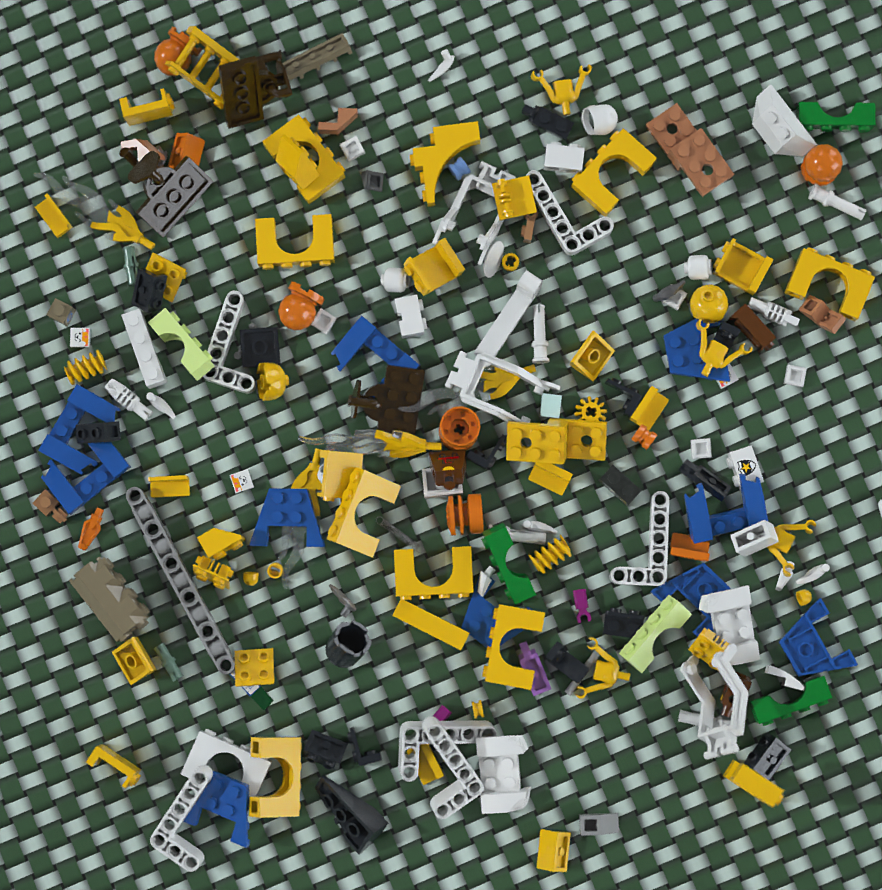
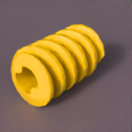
(85, 367)
(550, 555)

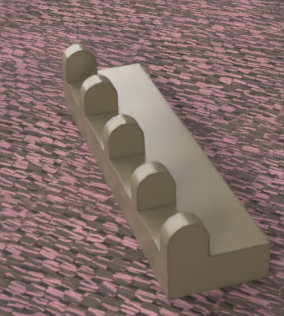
(317, 56)

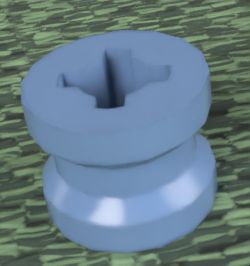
(459, 168)

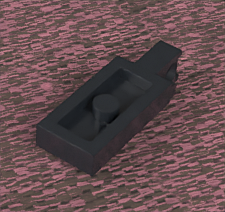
(548, 121)
(710, 482)

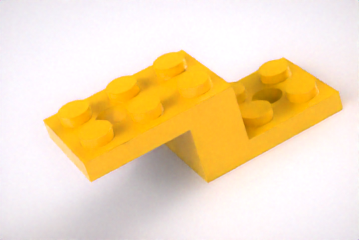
(556, 441)

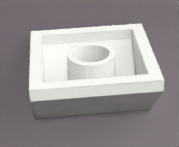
(434, 491)

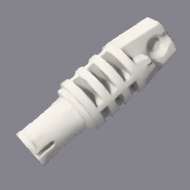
(773, 312)
(127, 399)

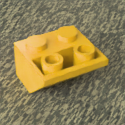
(295, 162)
(217, 542)

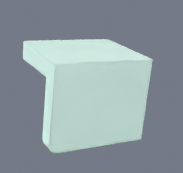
(550, 405)

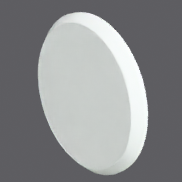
(493, 259)

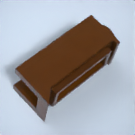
(753, 328)

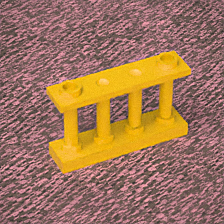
(211, 48)

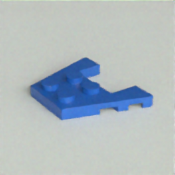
(683, 351)
(287, 508)
(692, 586)
(480, 619)
(806, 649)
(228, 799)

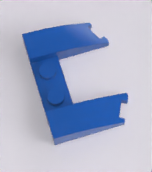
(366, 334)
(78, 404)
(75, 497)
(705, 526)

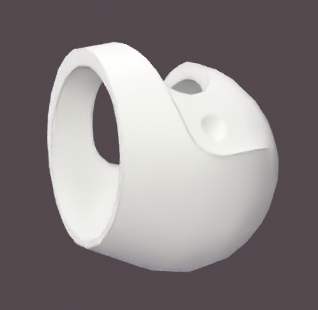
(604, 119)

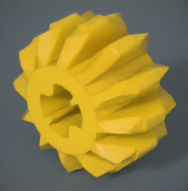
(590, 405)

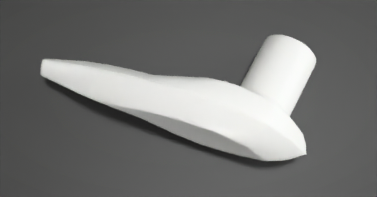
(444, 66)
(160, 404)
(536, 526)
(813, 573)

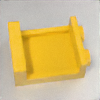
(148, 111)
(741, 267)
(337, 472)
(117, 761)

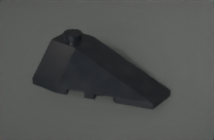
(357, 818)

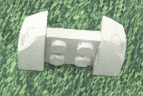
(733, 621)
(501, 773)

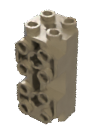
(110, 599)

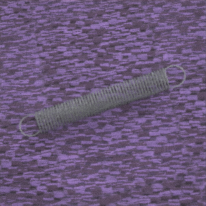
(403, 535)

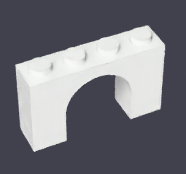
(208, 745)

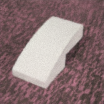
(788, 680)

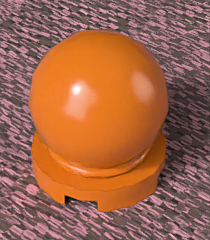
(171, 49)
(821, 165)
(298, 308)

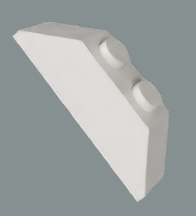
(780, 126)

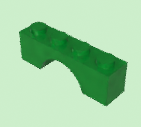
(813, 117)
(499, 542)
(815, 692)

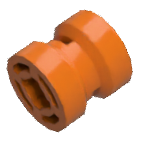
(644, 436)

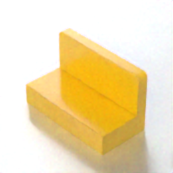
(53, 216)
(649, 408)
(550, 477)
(169, 486)
(428, 765)
(553, 850)

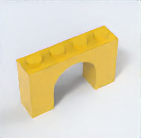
(622, 147)
(329, 171)
(319, 252)
(856, 281)
(344, 529)
(408, 584)
(507, 619)
(754, 783)
(287, 798)

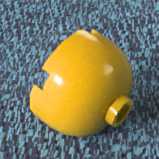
(709, 303)
(271, 382)

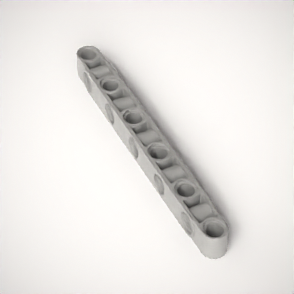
(180, 580)

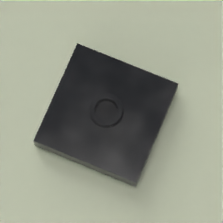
(259, 346)

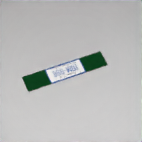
(256, 692)

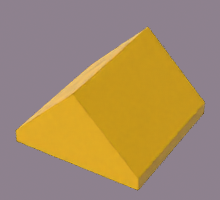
(592, 356)
(134, 660)

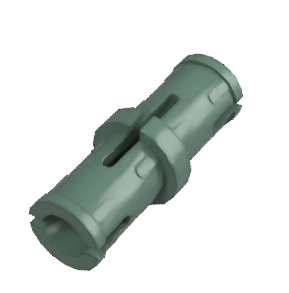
(131, 265)
(168, 662)

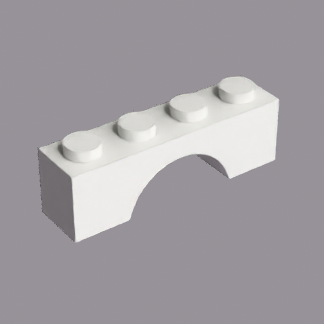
(144, 349)

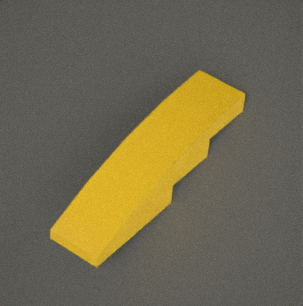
(431, 624)

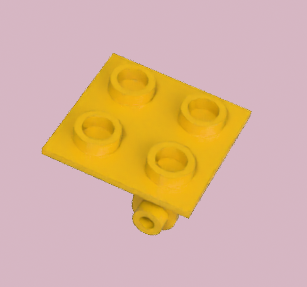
(514, 197)
(174, 272)
(203, 573)
(705, 647)
(254, 667)

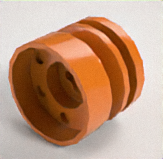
(466, 421)
(465, 514)

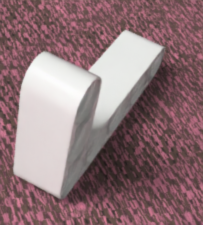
(561, 219)
(526, 291)
(224, 346)
(653, 548)
(418, 737)
(456, 764)
(178, 816)

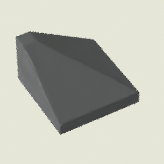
(372, 180)

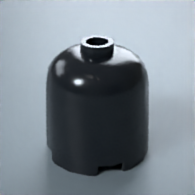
(347, 644)

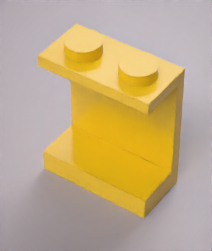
(434, 267)

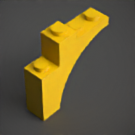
(432, 159)

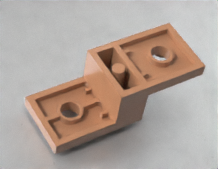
(689, 150)

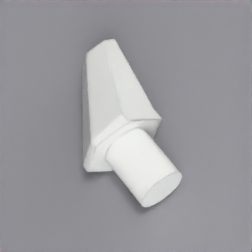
(783, 579)
(484, 580)

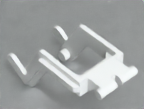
(484, 184)
(469, 376)
(722, 738)

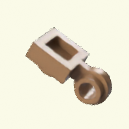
(527, 230)
(47, 503)

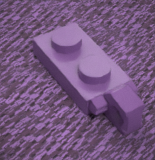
(530, 660)

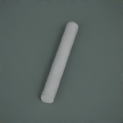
(589, 663)

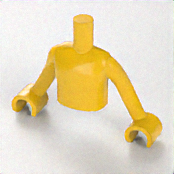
(563, 89)
(716, 352)
(786, 541)
(604, 671)

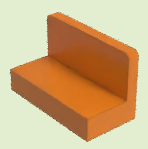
(186, 145)
(684, 547)

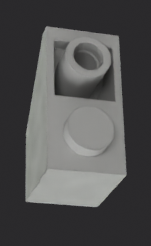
(598, 823)

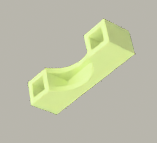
(194, 359)
(639, 649)

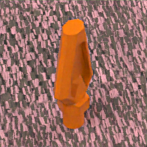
(90, 529)

